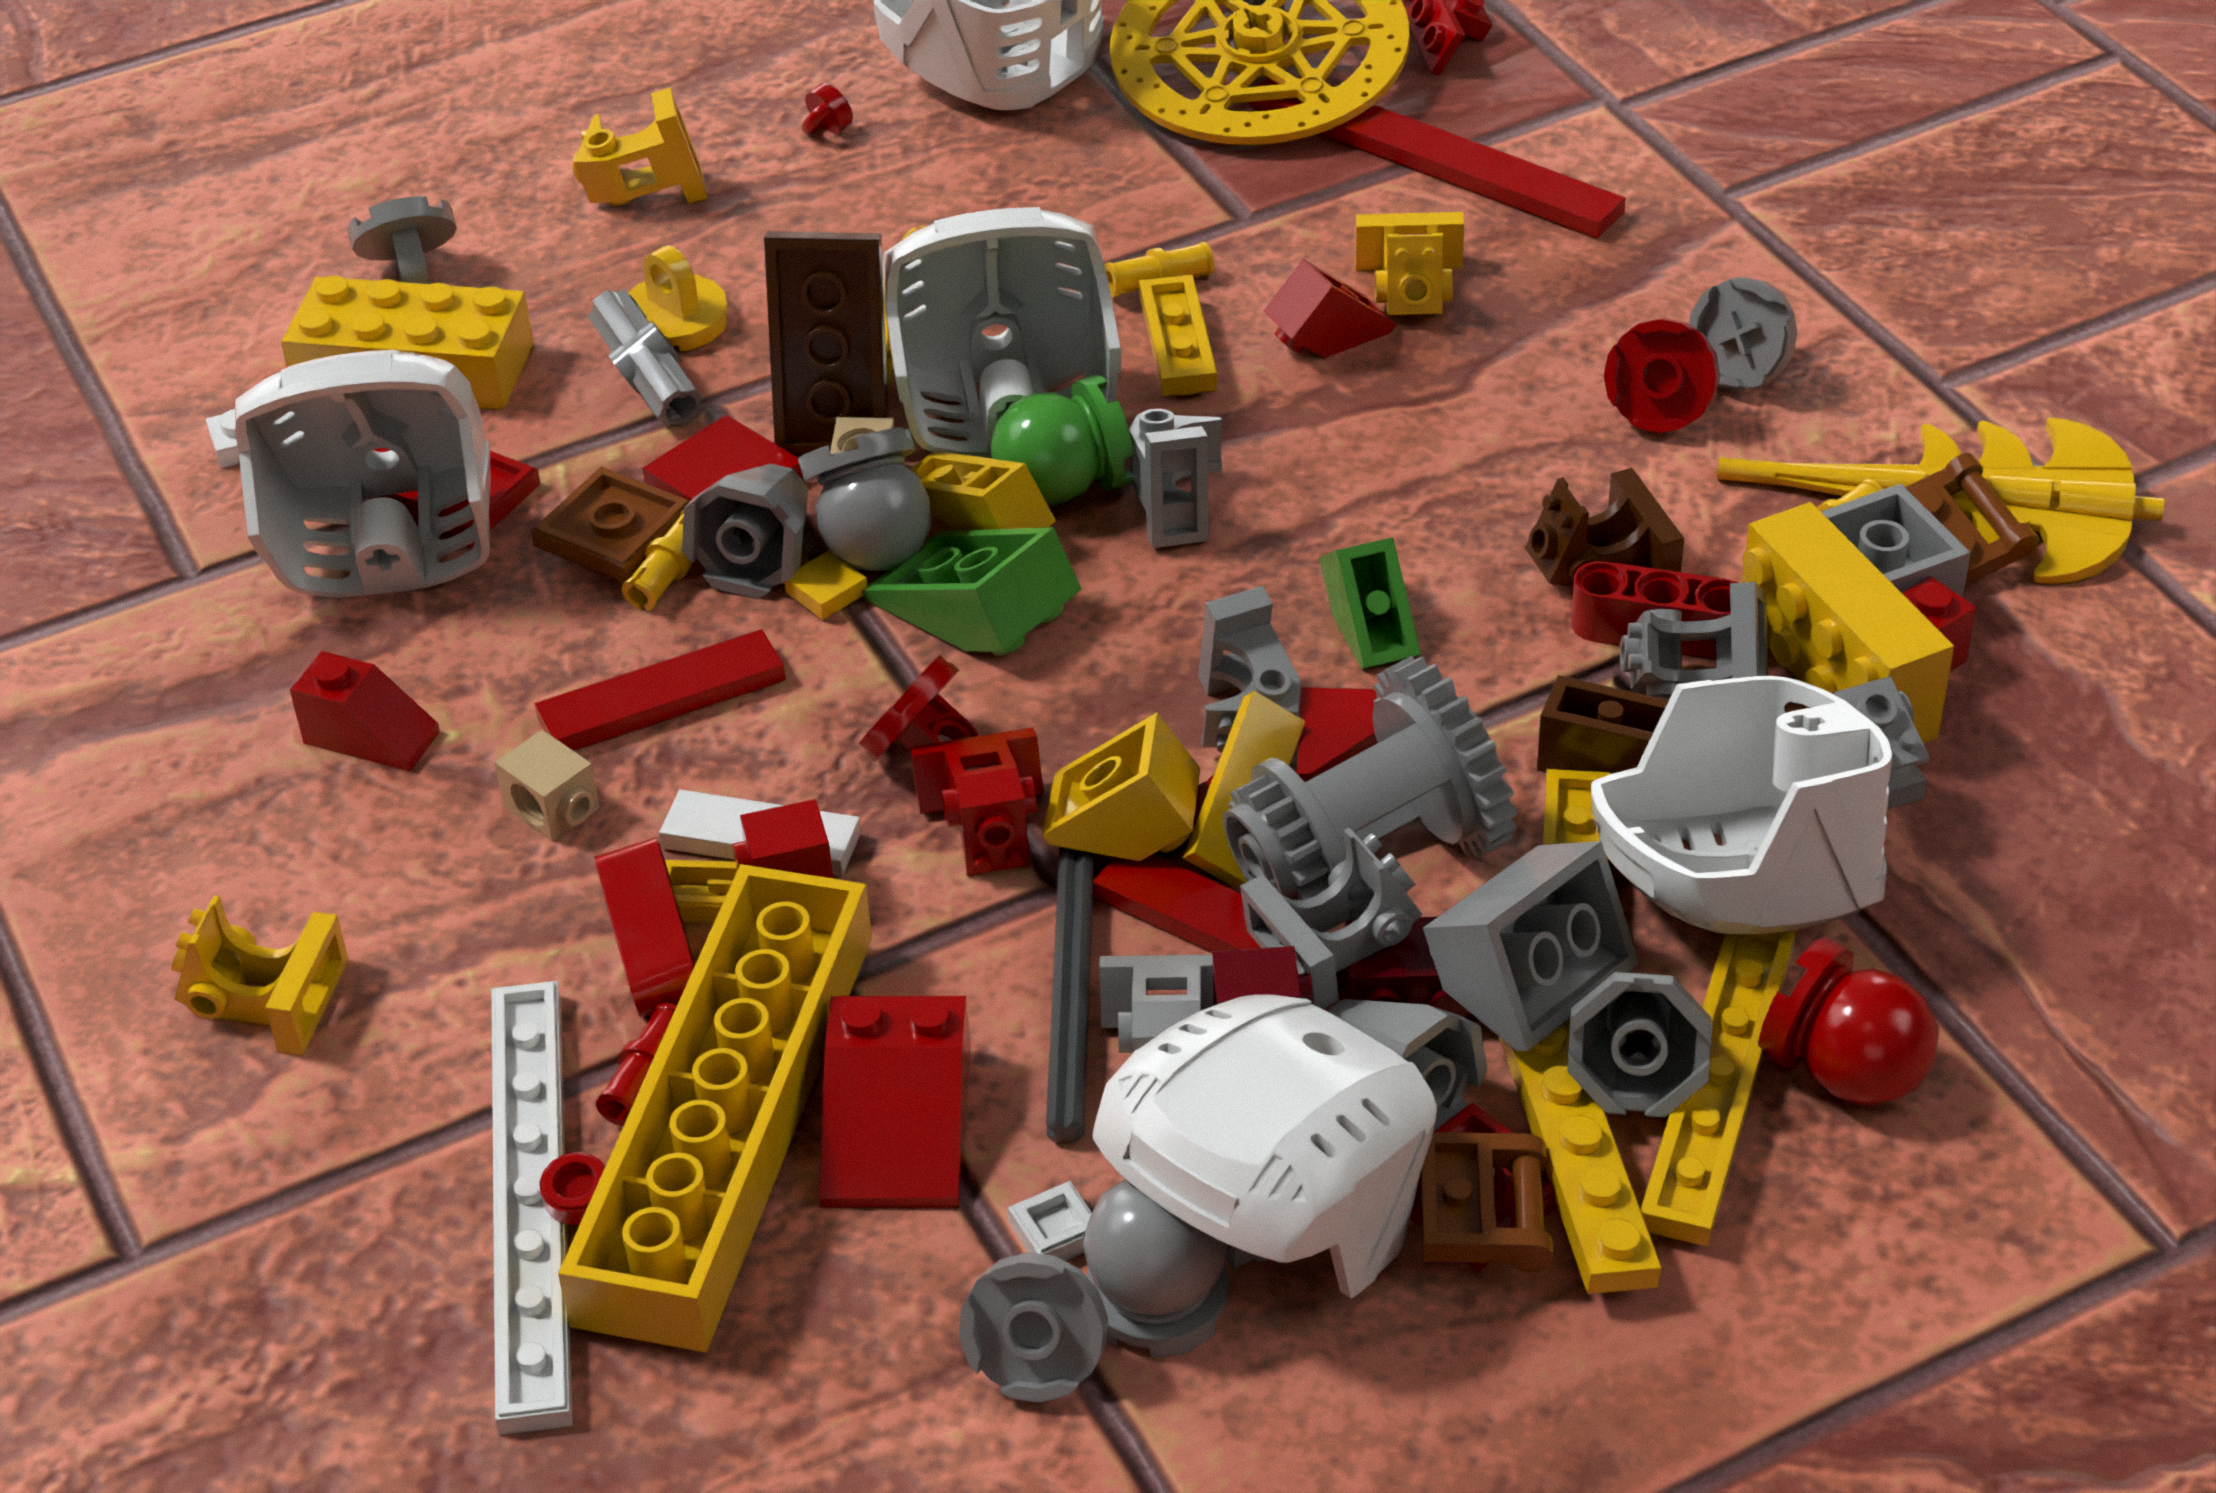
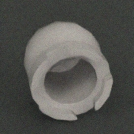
(870, 503)
(1154, 1273)

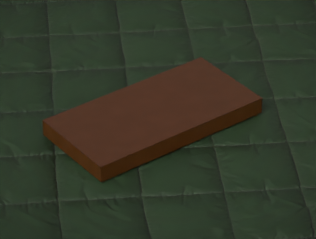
(824, 333)

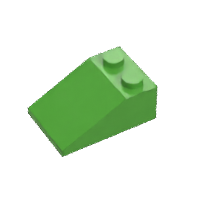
(980, 586)

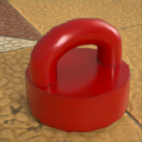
(827, 110)
(569, 1185)

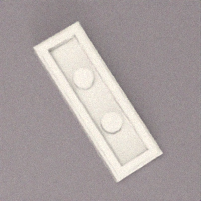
(712, 823)

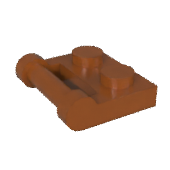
(1966, 474)
(1460, 1200)

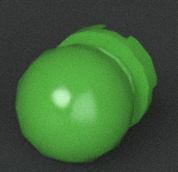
(1067, 440)

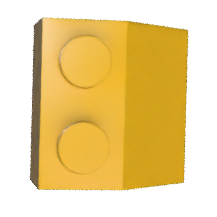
(1126, 795)

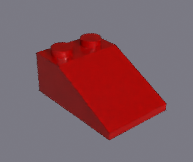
(894, 1101)

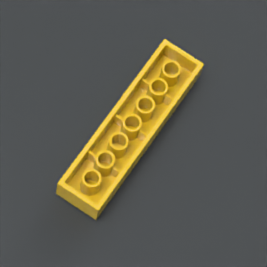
(716, 1111)

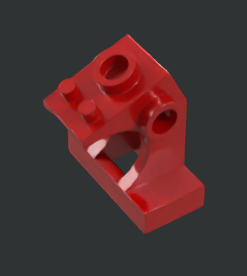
(986, 801)

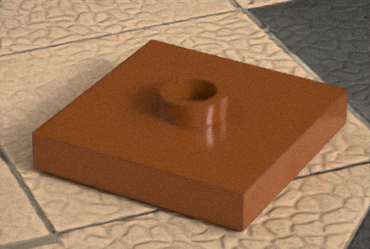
(608, 523)

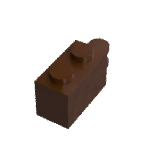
(1595, 727)

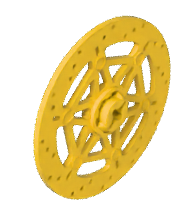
(1257, 53)

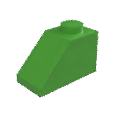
(1370, 602)

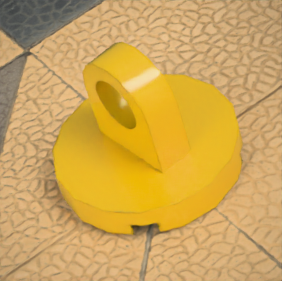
(681, 304)

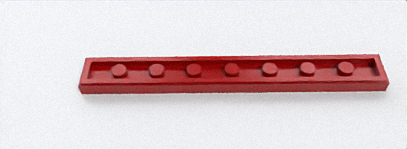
(1473, 167)

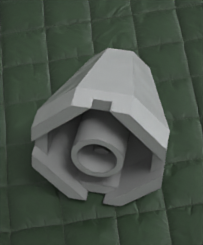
(748, 529)
(1438, 1042)
(1639, 1044)

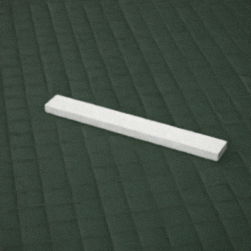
(529, 1244)

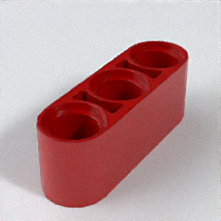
(1618, 594)
(646, 923)

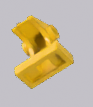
(663, 142)
(1410, 267)
(225, 956)

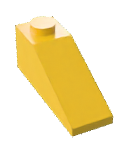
(982, 492)

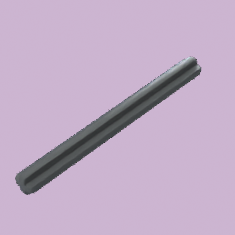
(1070, 997)

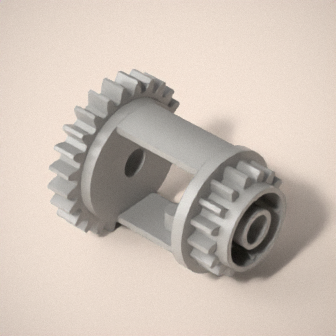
(1426, 766)

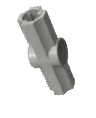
(645, 358)

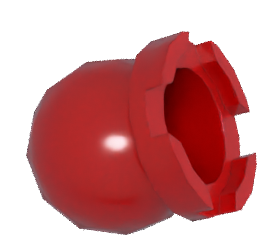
(1858, 1030)

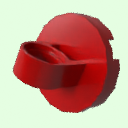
(1662, 375)
(920, 714)

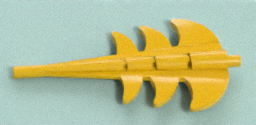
(2075, 501)

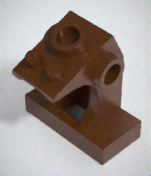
(1627, 533)

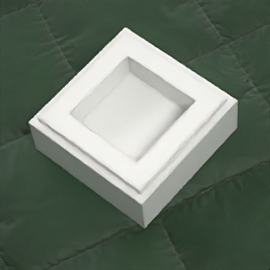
(1052, 1222)

